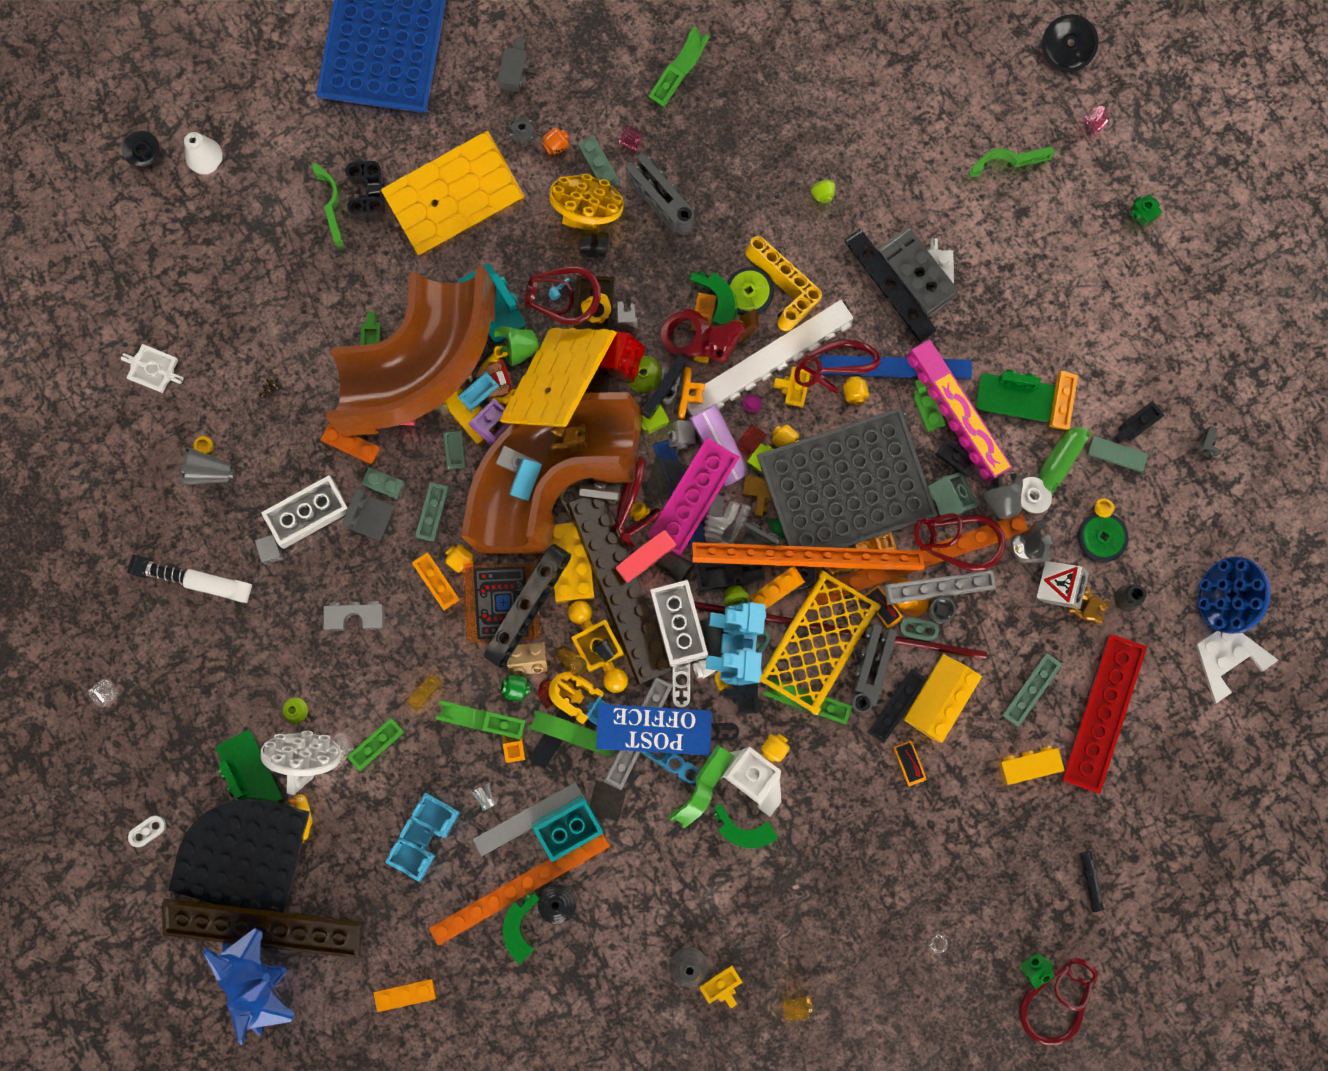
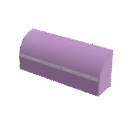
(712, 425)

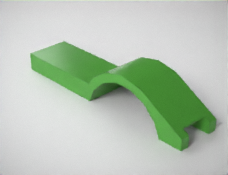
(679, 68)
(1015, 159)
(332, 205)
(830, 708)
(481, 720)
(566, 731)
(705, 782)

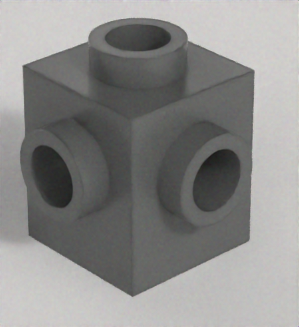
(522, 136)

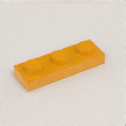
(1063, 400)
(435, 581)
(778, 588)
(404, 995)

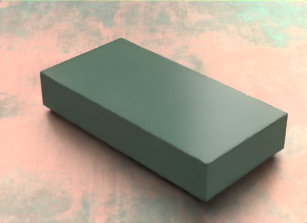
(454, 449)

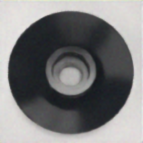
(135, 143)

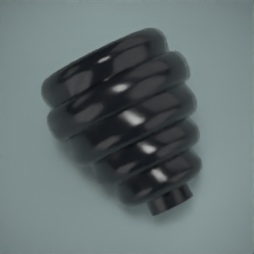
(563, 897)

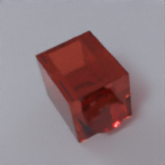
(751, 440)

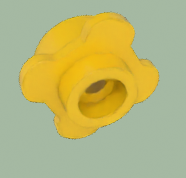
(639, 511)

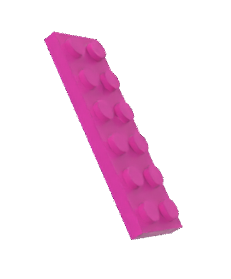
(695, 493)

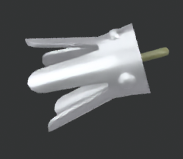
(485, 800)

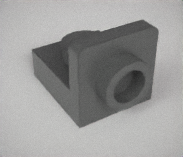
(1208, 439)

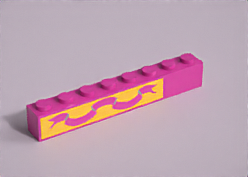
(958, 411)

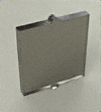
(607, 801)

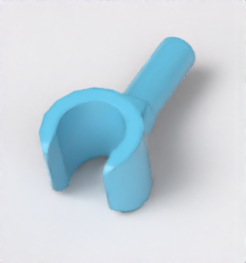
(554, 291)

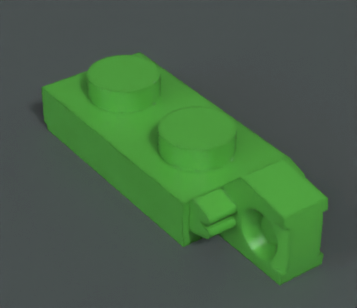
(370, 330)
(927, 408)

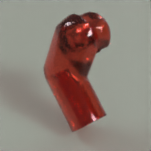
(543, 693)

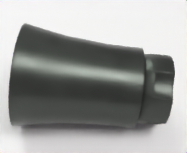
(675, 566)
(1125, 600)
(712, 638)

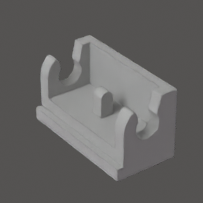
(627, 319)

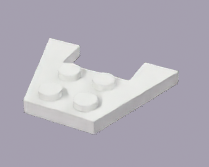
(1222, 653)

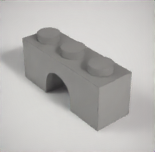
(336, 615)

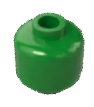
(515, 687)

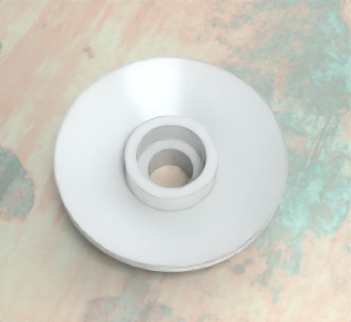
(1041, 496)

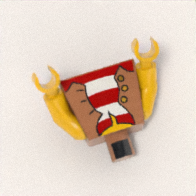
(498, 371)

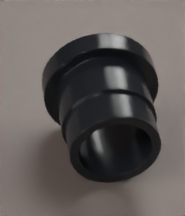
(604, 650)

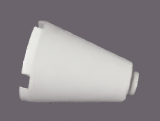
(202, 153)

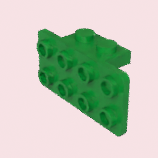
(1015, 395)
(244, 769)

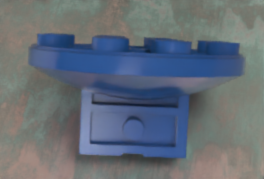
(1234, 595)

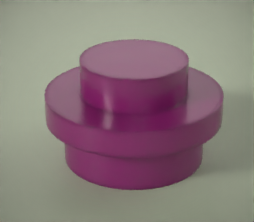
(752, 403)

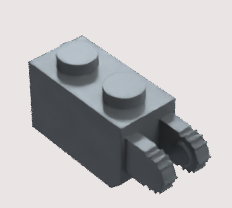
(513, 67)

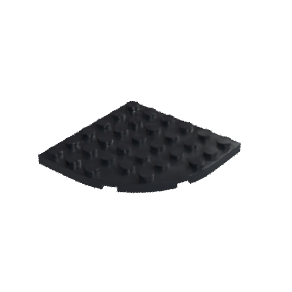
(241, 854)

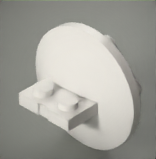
(300, 757)

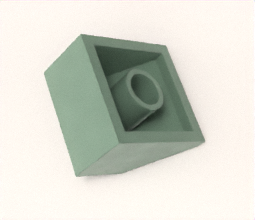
(953, 495)

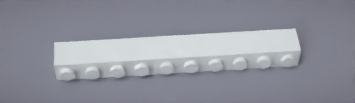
(774, 357)

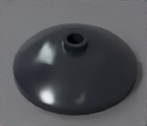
(1056, 46)

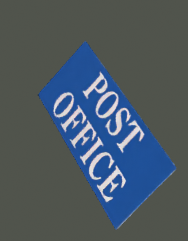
(654, 729)

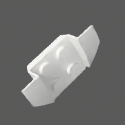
(755, 778)

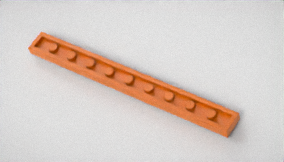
(515, 890)

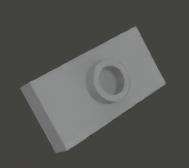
(511, 459)
(599, 490)

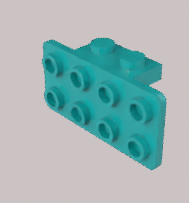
(505, 306)

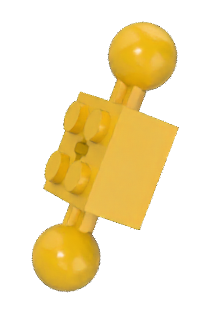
(580, 614)

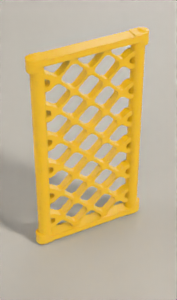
(874, 607)

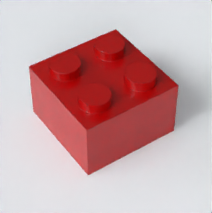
(623, 357)

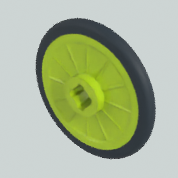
(760, 283)

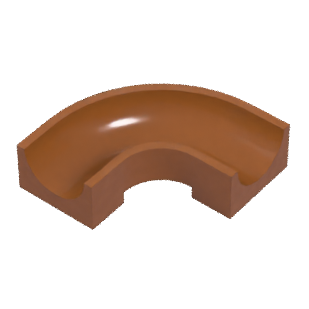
(420, 361)
(513, 525)

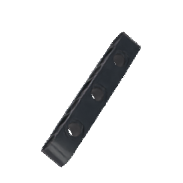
(898, 296)
(518, 618)

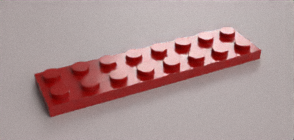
(1104, 713)

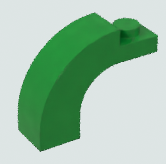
(727, 301)
(752, 838)
(512, 933)

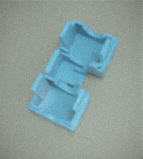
(739, 661)
(410, 850)

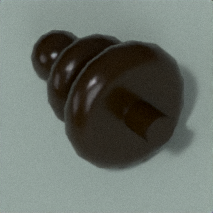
(268, 388)

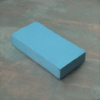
(478, 391)
(525, 479)

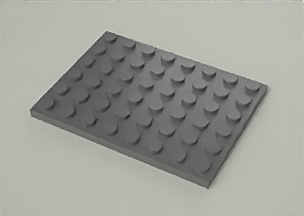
(848, 483)

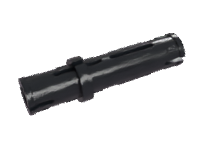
(1091, 878)

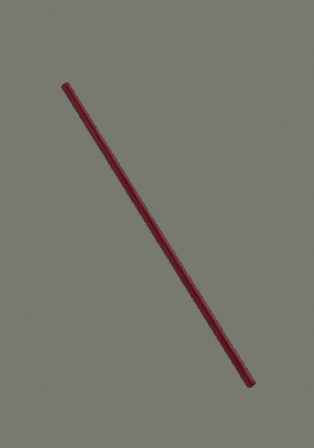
(898, 640)

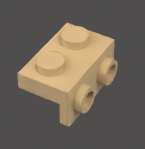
(528, 659)

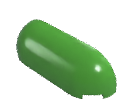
(1063, 457)

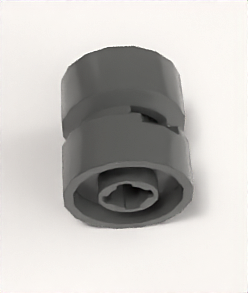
(941, 610)

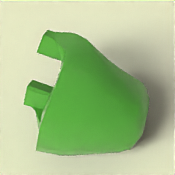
(522, 344)

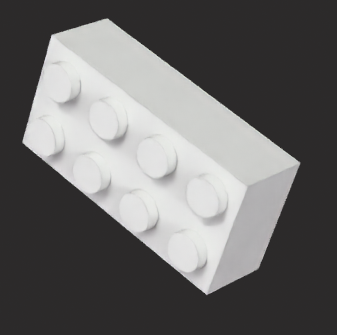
(305, 512)
(679, 623)

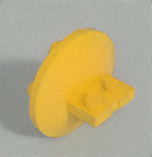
(586, 201)

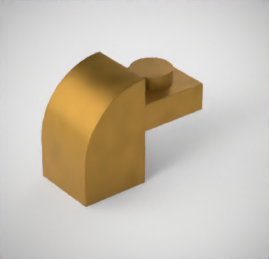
(757, 489)

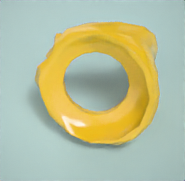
(607, 309)

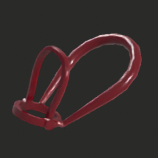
(557, 315)
(817, 377)
(630, 498)
(931, 523)
(1080, 1009)

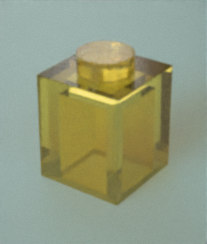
(796, 1008)

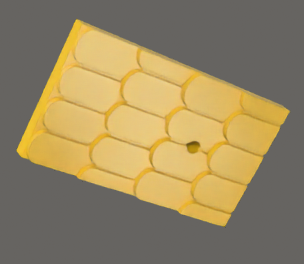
(467, 184)
(558, 377)

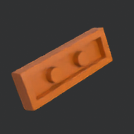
(351, 445)

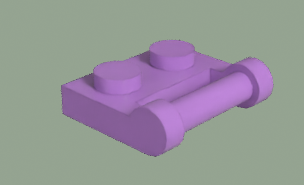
(487, 420)

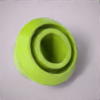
(823, 191)
(735, 595)
(300, 710)

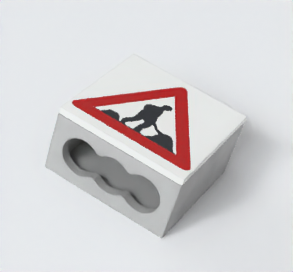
(1062, 584)

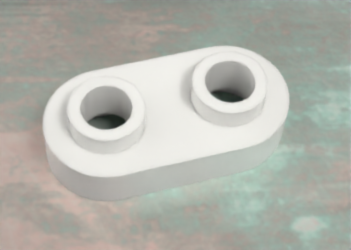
(147, 830)

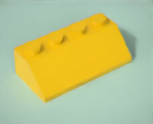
(942, 698)

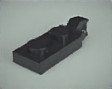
(1139, 422)

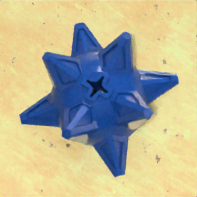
(249, 985)

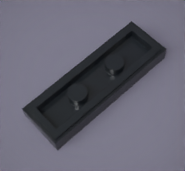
(548, 745)

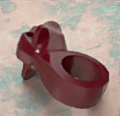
(711, 342)

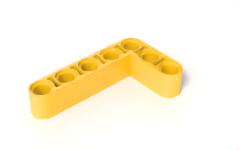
(788, 278)

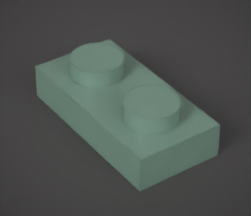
(383, 483)

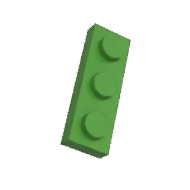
(375, 744)

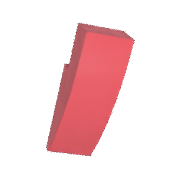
(646, 556)

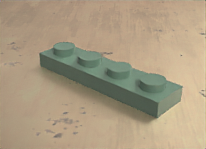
(1032, 690)

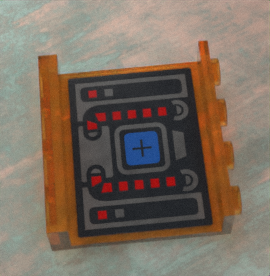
(489, 597)

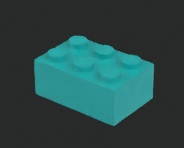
(567, 828)

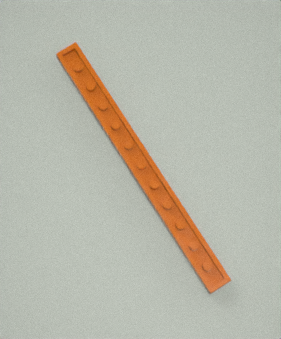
(967, 543)
(807, 556)

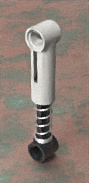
(191, 579)

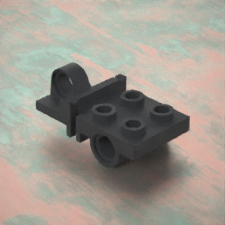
(721, 575)

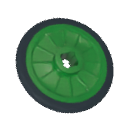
(1095, 546)

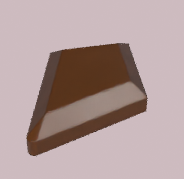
(751, 324)

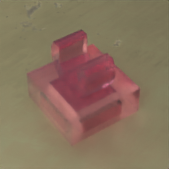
(1097, 119)
(631, 137)

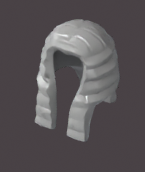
(720, 526)

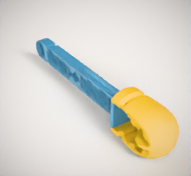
(562, 686)

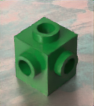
(1145, 209)
(1037, 970)

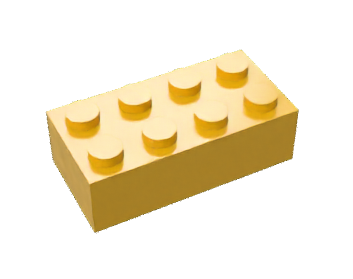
(577, 577)

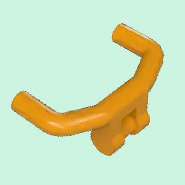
(685, 396)

